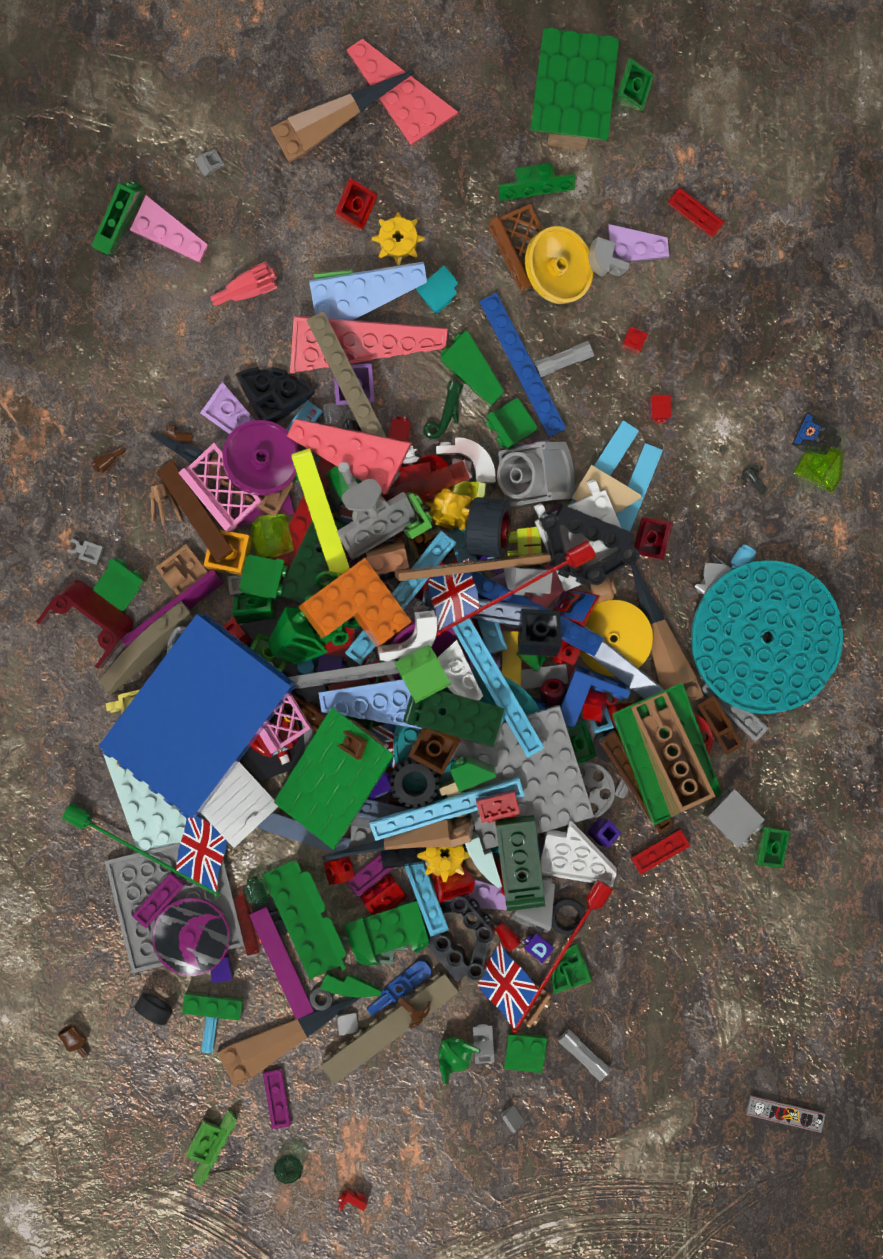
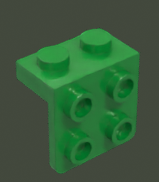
(510, 423)
(262, 577)
(119, 584)

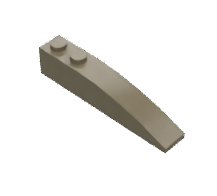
(146, 647)

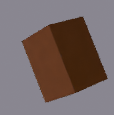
(433, 749)

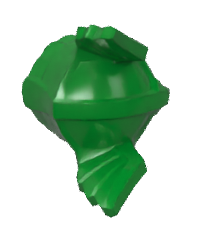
(454, 1056)

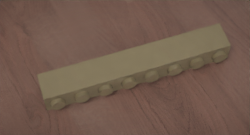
(344, 375)
(386, 1029)

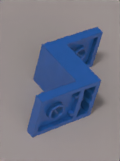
(577, 691)

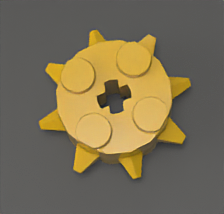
(388, 244)
(450, 510)
(444, 866)

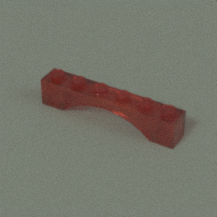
(432, 481)

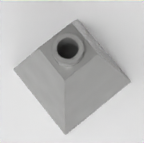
(538, 918)

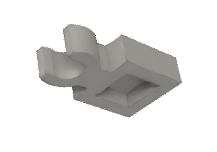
(88, 552)

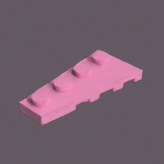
(162, 228)

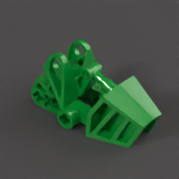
(295, 636)

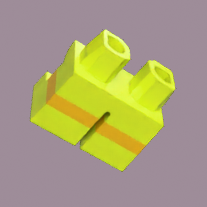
(524, 537)

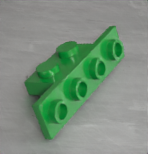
(536, 181)

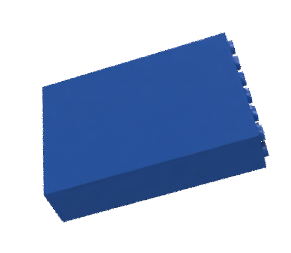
(197, 715)

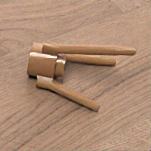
(159, 495)

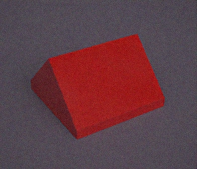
(355, 204)

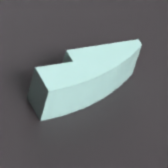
(483, 860)

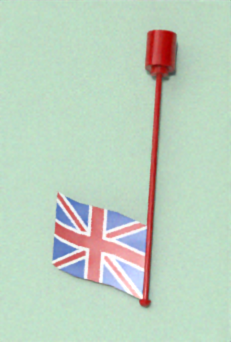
(457, 597)
(511, 986)

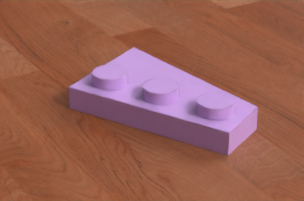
(637, 245)

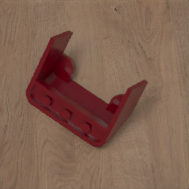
(112, 620)

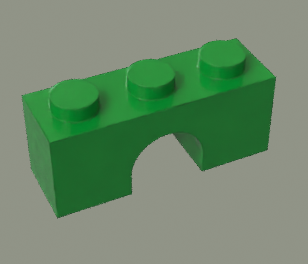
(217, 1007)

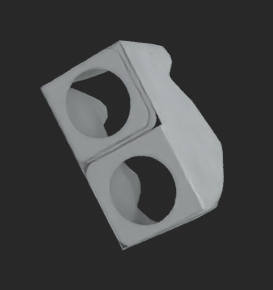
(711, 573)

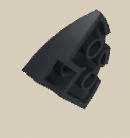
(273, 392)

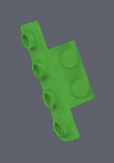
(208, 1144)

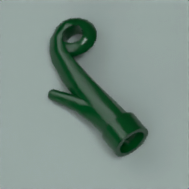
(450, 408)

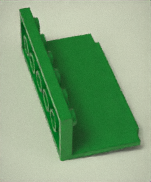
(303, 918)

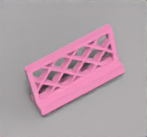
(207, 496)
(271, 736)

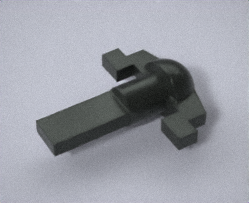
(749, 473)

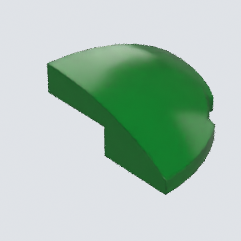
(571, 971)

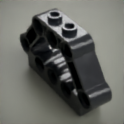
(606, 566)
(463, 966)

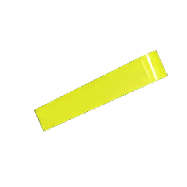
(320, 511)

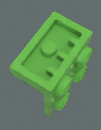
(415, 527)

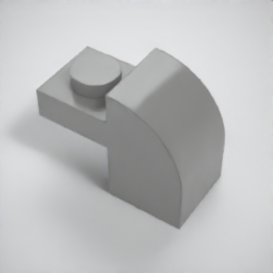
(601, 258)
(484, 1041)

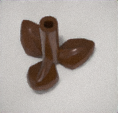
(416, 1015)

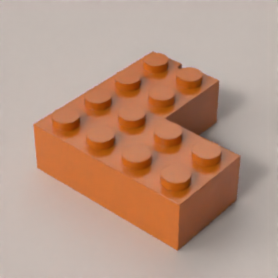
(356, 594)

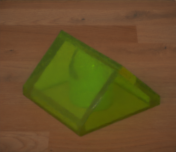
(271, 536)

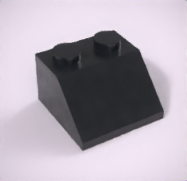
(539, 632)

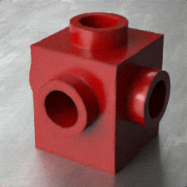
(567, 654)
(339, 870)

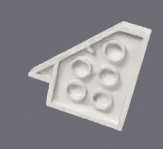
(575, 857)

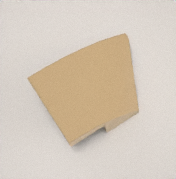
(618, 493)

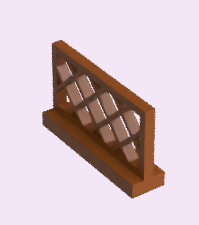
(507, 248)

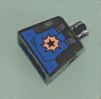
(816, 435)

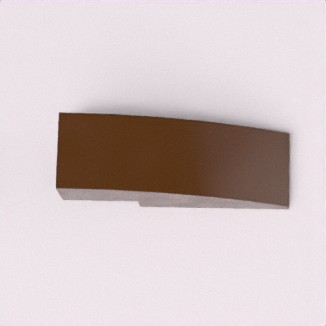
(719, 725)

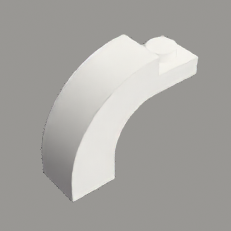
(475, 453)
(423, 635)

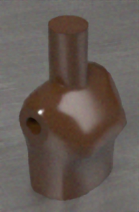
(73, 1039)

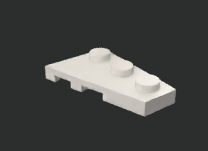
(459, 673)

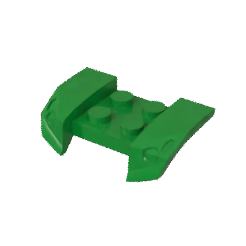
(386, 933)

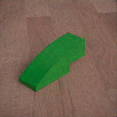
(350, 986)

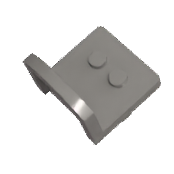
(536, 473)

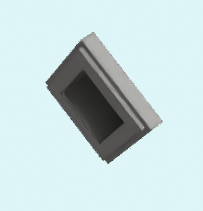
(209, 162)
(347, 1023)
(512, 1118)

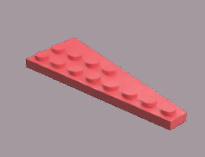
(363, 341)

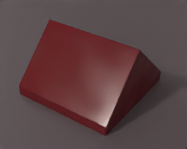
(653, 538)

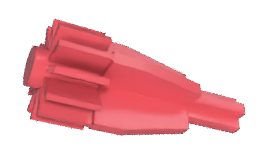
(248, 284)

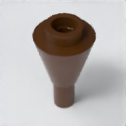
(104, 461)

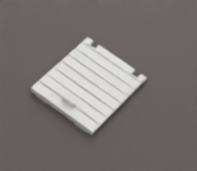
(237, 801)

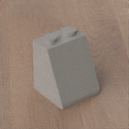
(734, 817)

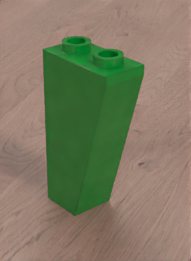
(118, 216)
(471, 368)

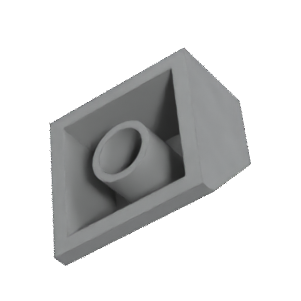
(521, 574)

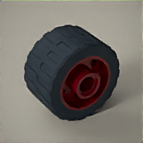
(488, 527)

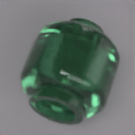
(256, 891)

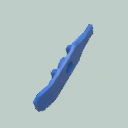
(408, 980)

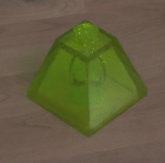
(821, 469)

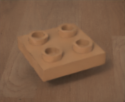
(181, 570)

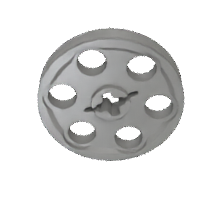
(606, 782)

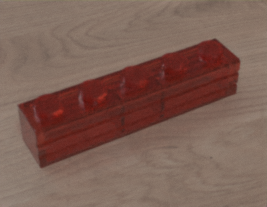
(246, 924)

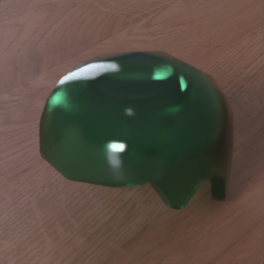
(288, 1169)

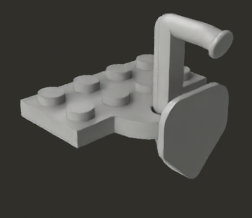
(372, 515)

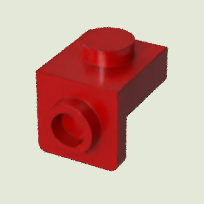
(356, 1198)

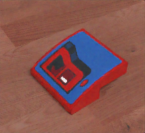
(576, 605)

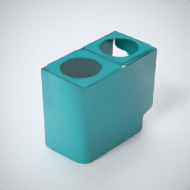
(438, 290)

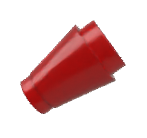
(508, 938)

